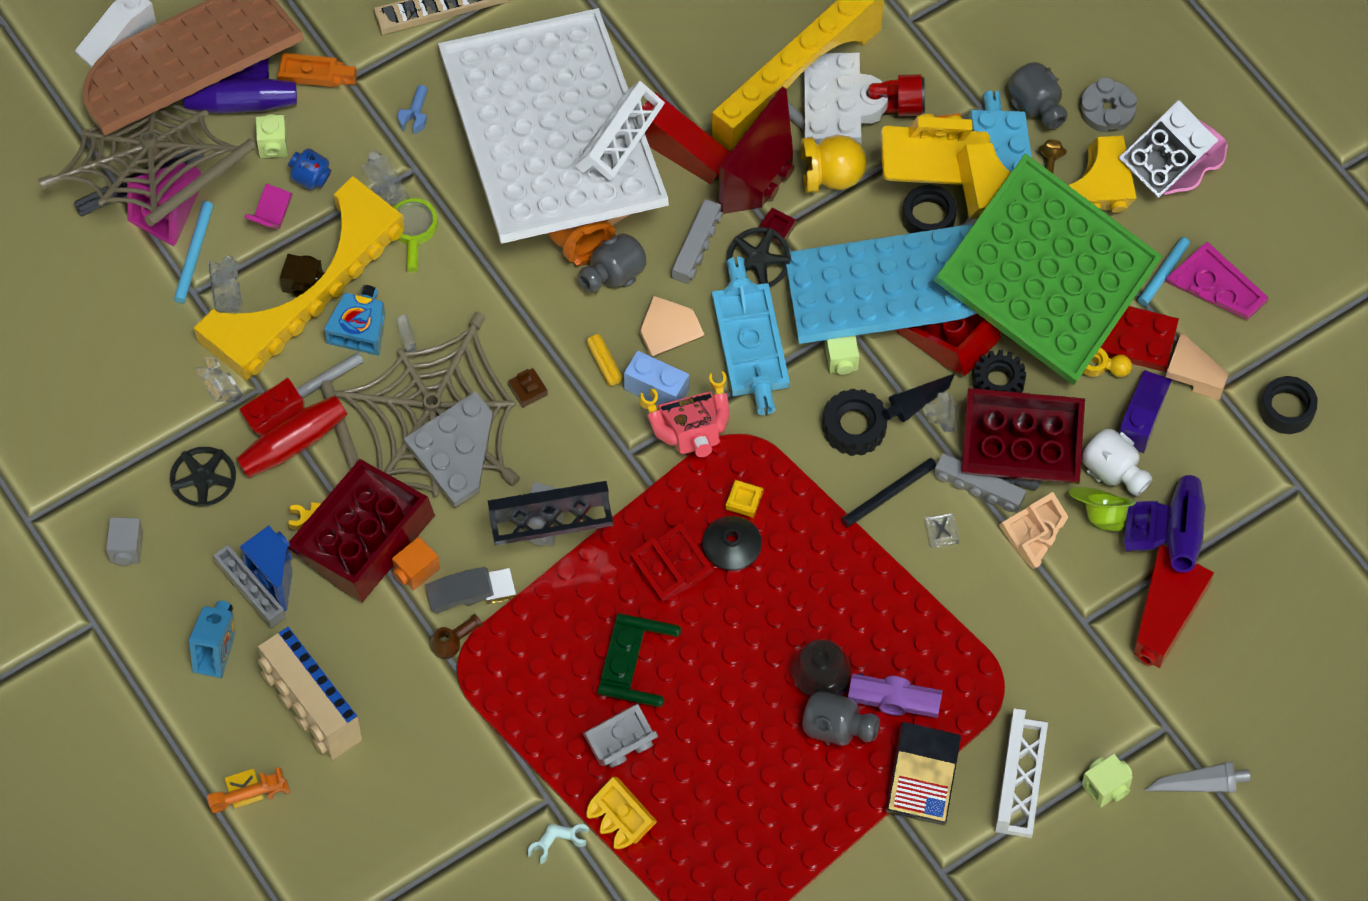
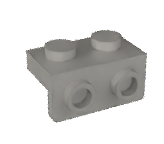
(620, 736)

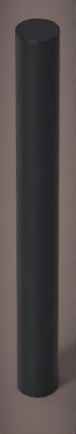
(889, 492)

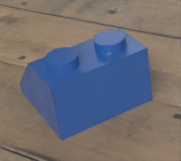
(270, 562)

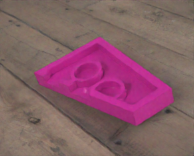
(1218, 281)

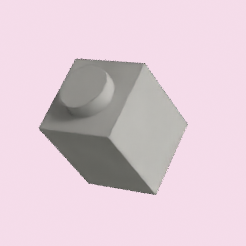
(124, 541)

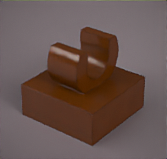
(527, 387)

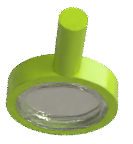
(419, 224)

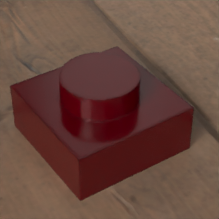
(778, 222)

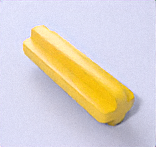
(604, 360)

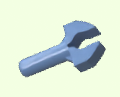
(414, 111)

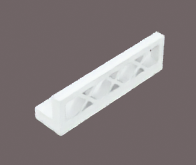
(611, 128)
(1011, 769)

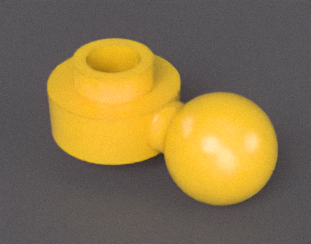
(1119, 365)

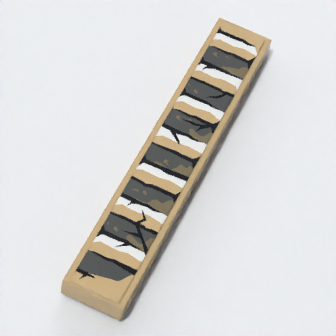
(412, 13)

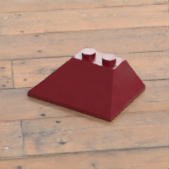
(759, 160)

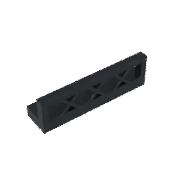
(547, 503)

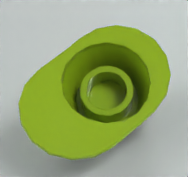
(1103, 508)

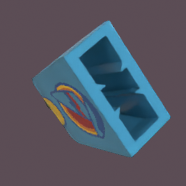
(357, 322)
(215, 631)

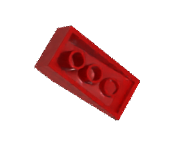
(956, 342)

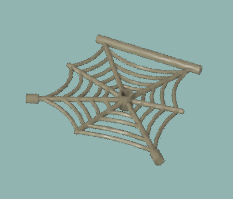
(149, 146)
(429, 399)

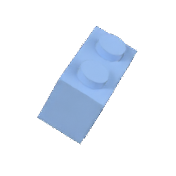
(647, 373)

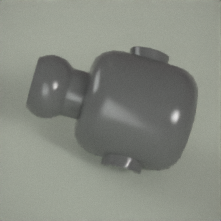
(1038, 94)
(613, 264)
(837, 719)

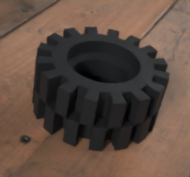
(999, 363)

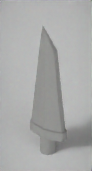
(1208, 779)

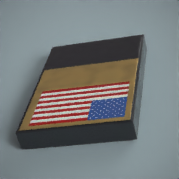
(923, 773)

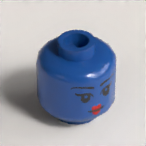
(309, 169)

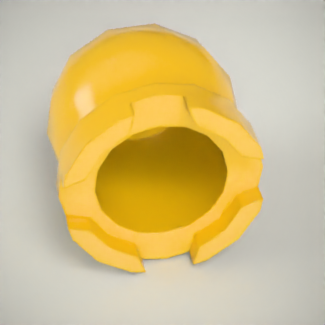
(834, 162)

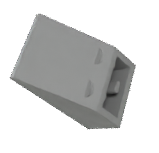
(1168, 149)

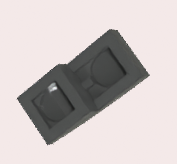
(459, 588)

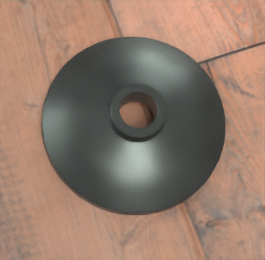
(735, 554)

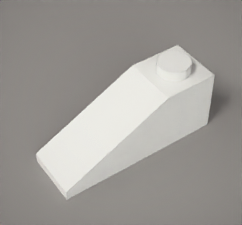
(119, 22)

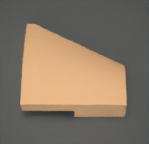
(1197, 369)
(1035, 528)

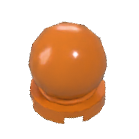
(582, 240)

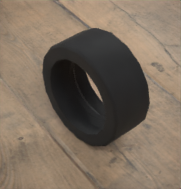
(932, 194)
(1291, 385)

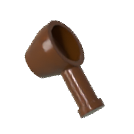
(451, 647)

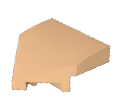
(668, 326)

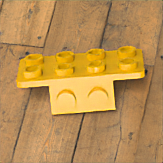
(927, 149)

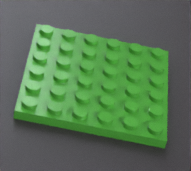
(1048, 268)

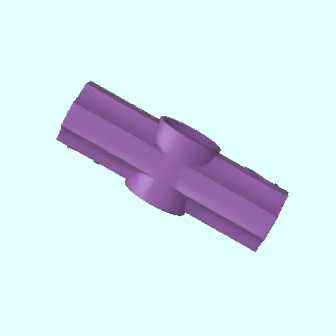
(895, 695)

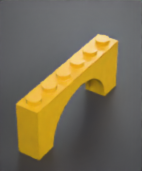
(1104, 183)

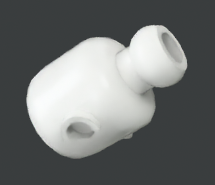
(1115, 460)

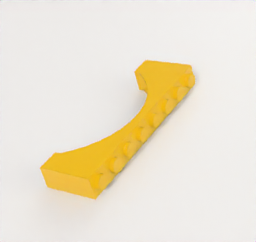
(837, 25)
(252, 338)

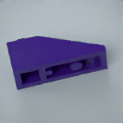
(1145, 409)

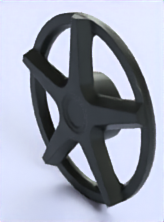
(759, 257)
(202, 476)

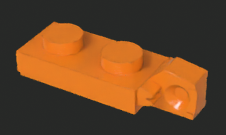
(315, 70)

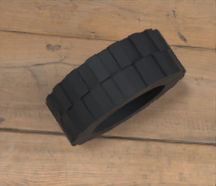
(851, 443)

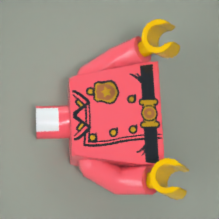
(691, 421)

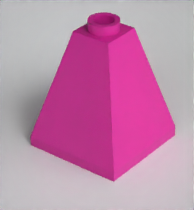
(172, 224)

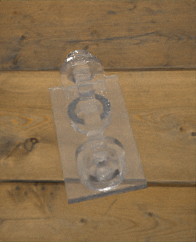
(384, 178)
(225, 291)

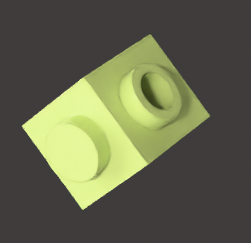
(272, 136)
(1107, 780)

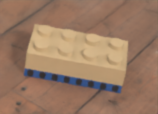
(309, 693)

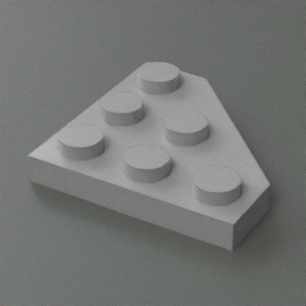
(455, 447)

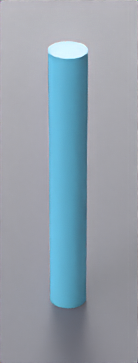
(1164, 271)

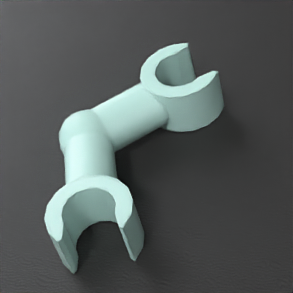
(555, 831)

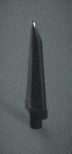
(913, 400)

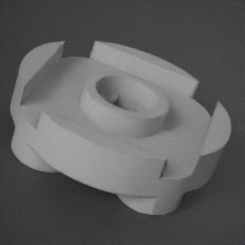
(1112, 92)

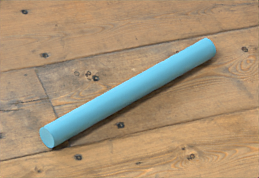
(193, 252)

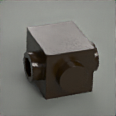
(300, 274)

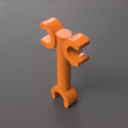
(269, 784)

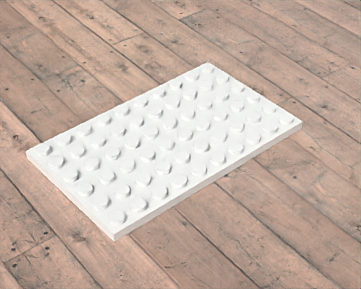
(530, 112)

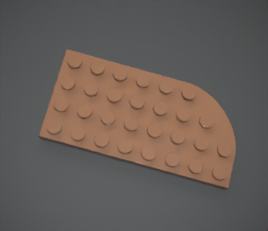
(183, 57)

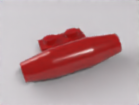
(285, 426)

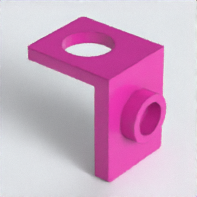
(271, 207)

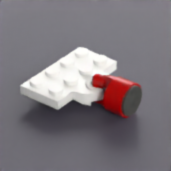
(843, 98)

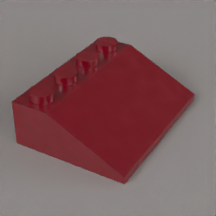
(1023, 435)
(361, 529)

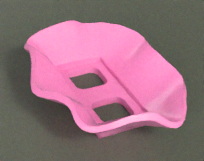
(1211, 160)

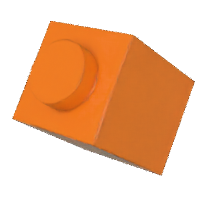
(415, 564)

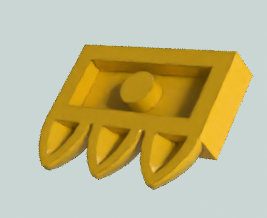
(622, 812)

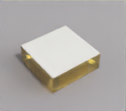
(502, 586)

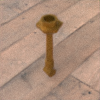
(1052, 150)

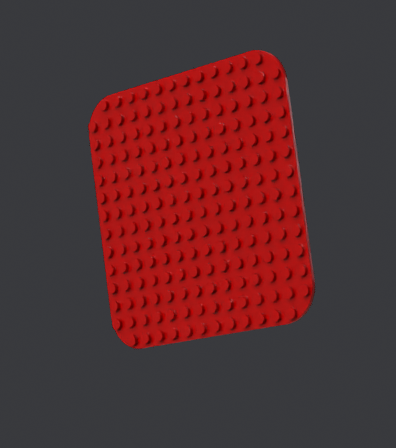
(732, 777)

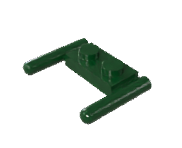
(624, 655)

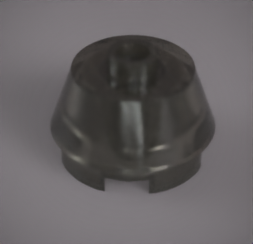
(821, 667)

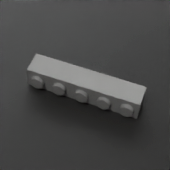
(697, 242)
(988, 487)
(249, 586)

